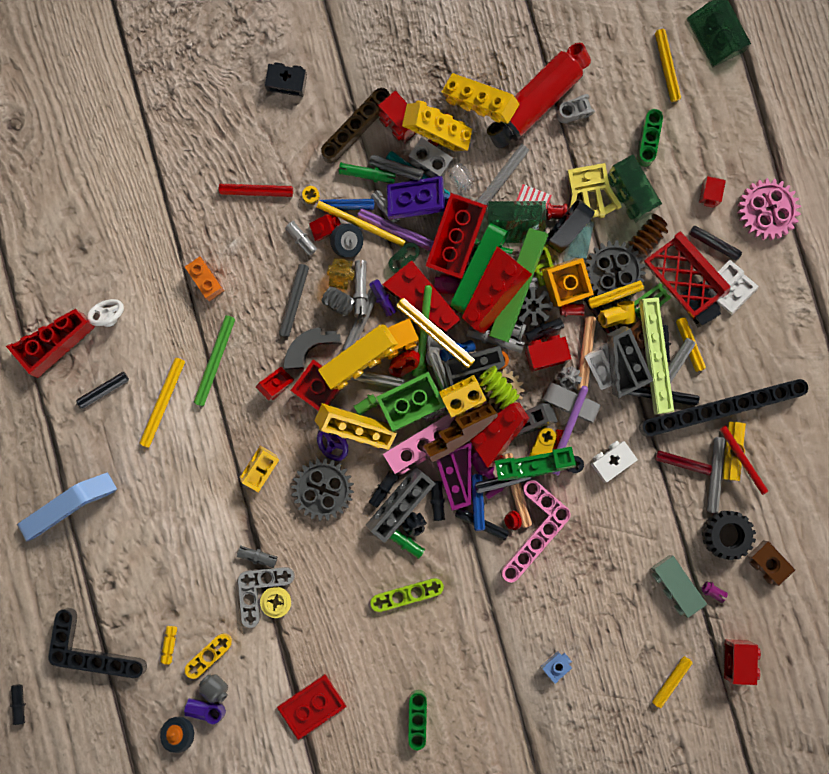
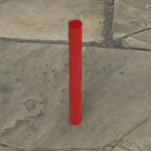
(744, 460)

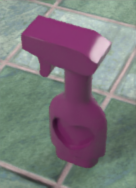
(447, 284)
(482, 469)

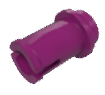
(710, 589)

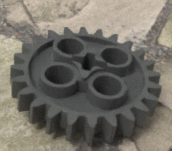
(631, 268)
(317, 505)

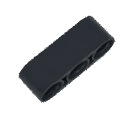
(569, 226)

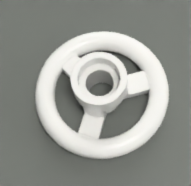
(107, 315)

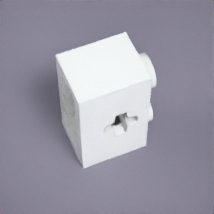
(624, 459)

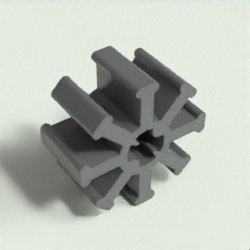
(527, 302)

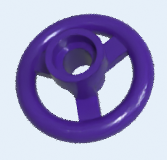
(333, 442)

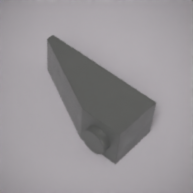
(540, 417)

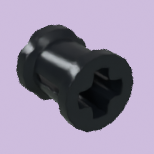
(580, 466)

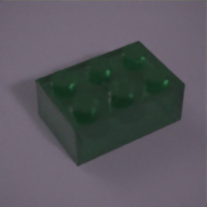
(633, 189)

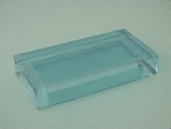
(580, 245)

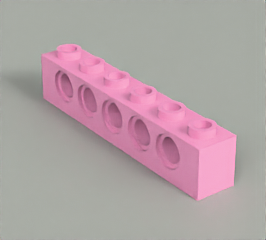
(393, 456)

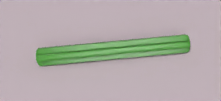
(214, 360)

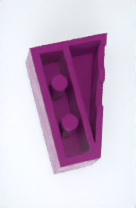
(456, 476)

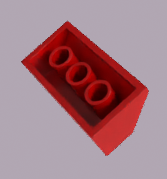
(456, 235)

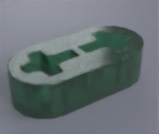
(401, 255)

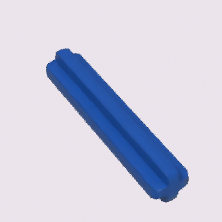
(350, 204)
(478, 505)

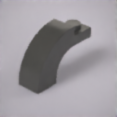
(304, 343)

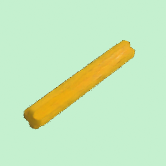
(667, 64)

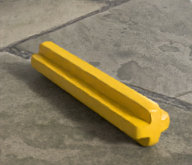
(615, 294)
(694, 355)
(672, 682)

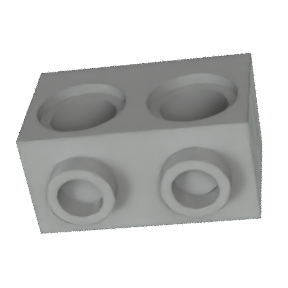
(433, 155)

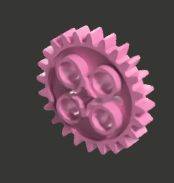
(785, 204)

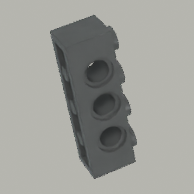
(400, 504)

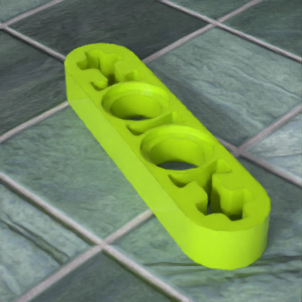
(406, 591)

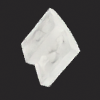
(741, 287)
(599, 364)

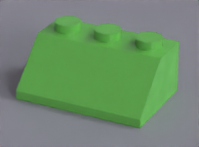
(410, 401)

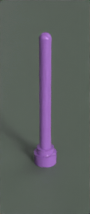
(572, 419)

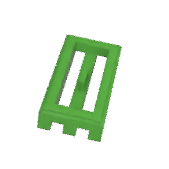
(662, 292)

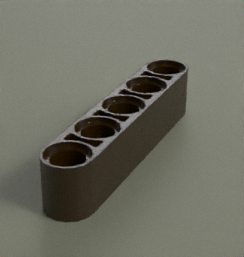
(353, 134)

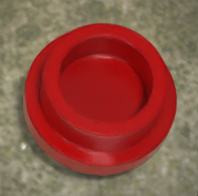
(513, 520)

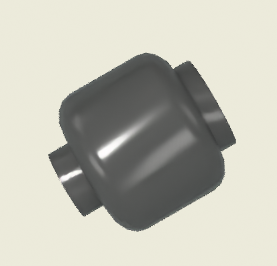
(213, 688)

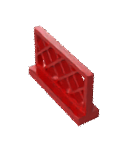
(697, 262)

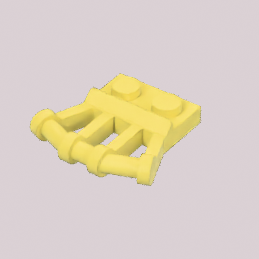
(592, 179)

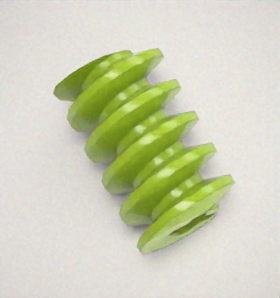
(499, 387)

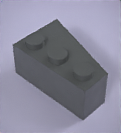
(483, 360)

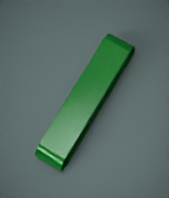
(493, 237)

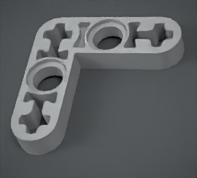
(252, 589)

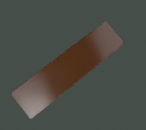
(465, 429)

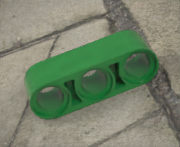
(654, 130)
(417, 729)

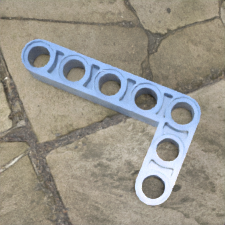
(66, 504)

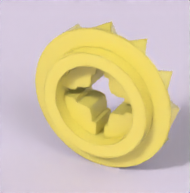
(267, 606)

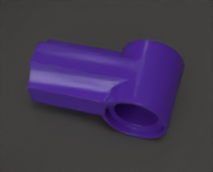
(202, 710)

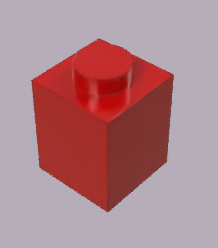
(712, 191)

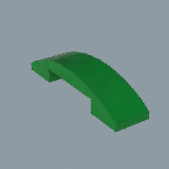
(535, 465)

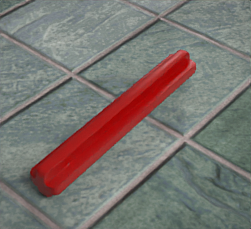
(255, 190)

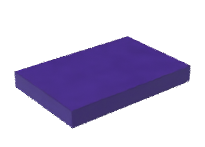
(415, 198)

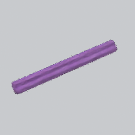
(395, 229)

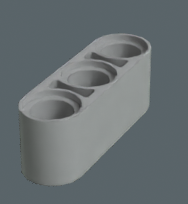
(565, 400)

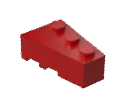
(500, 433)

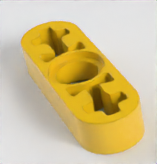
(194, 661)

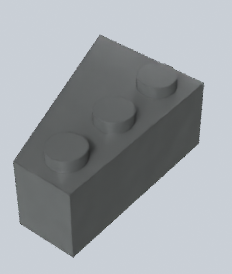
(626, 363)

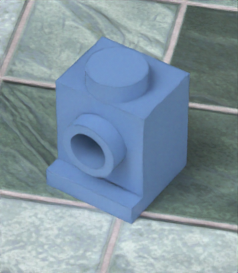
(549, 666)

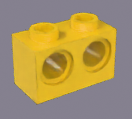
(460, 391)
(259, 468)

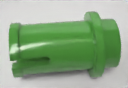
(366, 404)

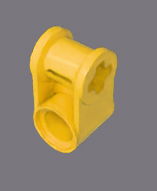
(540, 445)

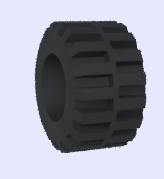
(744, 539)

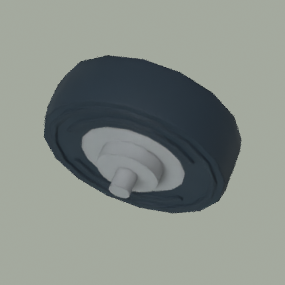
(346, 240)

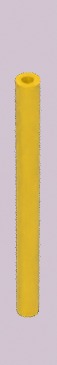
(360, 223)

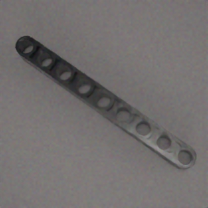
(732, 407)

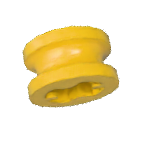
(308, 189)

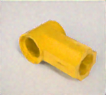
(621, 314)

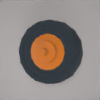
(177, 734)

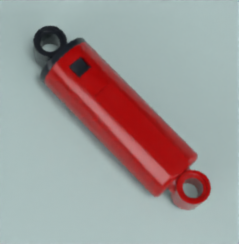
(542, 93)

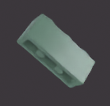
(678, 586)

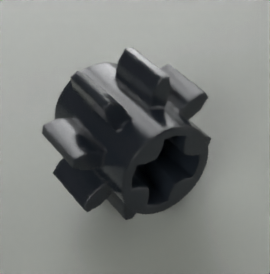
(414, 524)

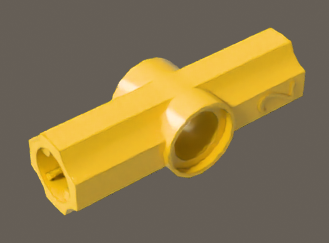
(732, 465)

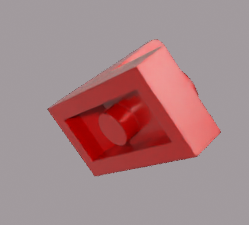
(274, 384)

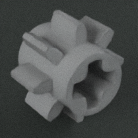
(569, 378)

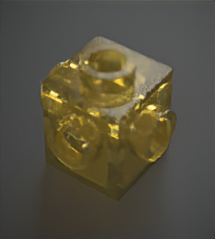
(340, 273)

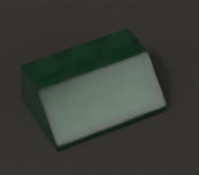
(719, 31)
(517, 217)

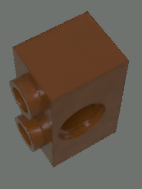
(781, 567)

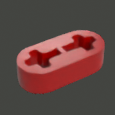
(408, 361)

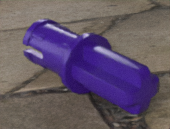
(382, 297)

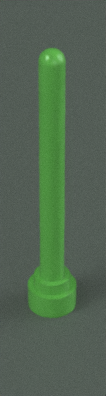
(422, 369)

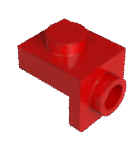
(324, 226)

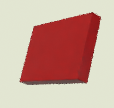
(311, 706)

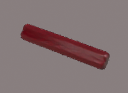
(683, 462)

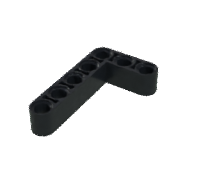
(87, 655)

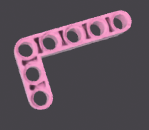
(538, 532)

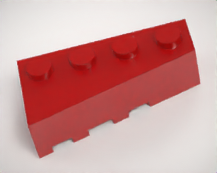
(410, 285)
(495, 290)
(51, 342)

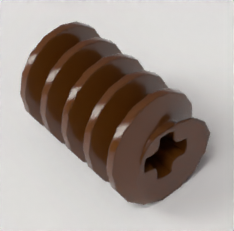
(649, 234)

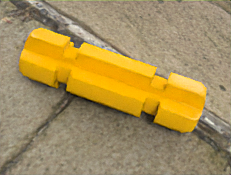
(168, 645)

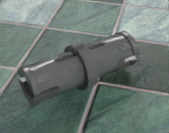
(257, 556)

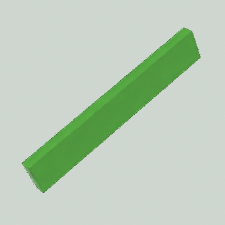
(528, 259)

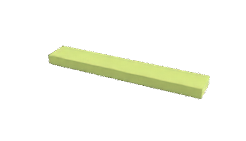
(656, 355)

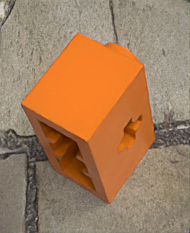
(204, 278)

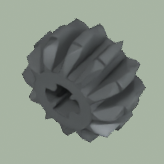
(338, 301)

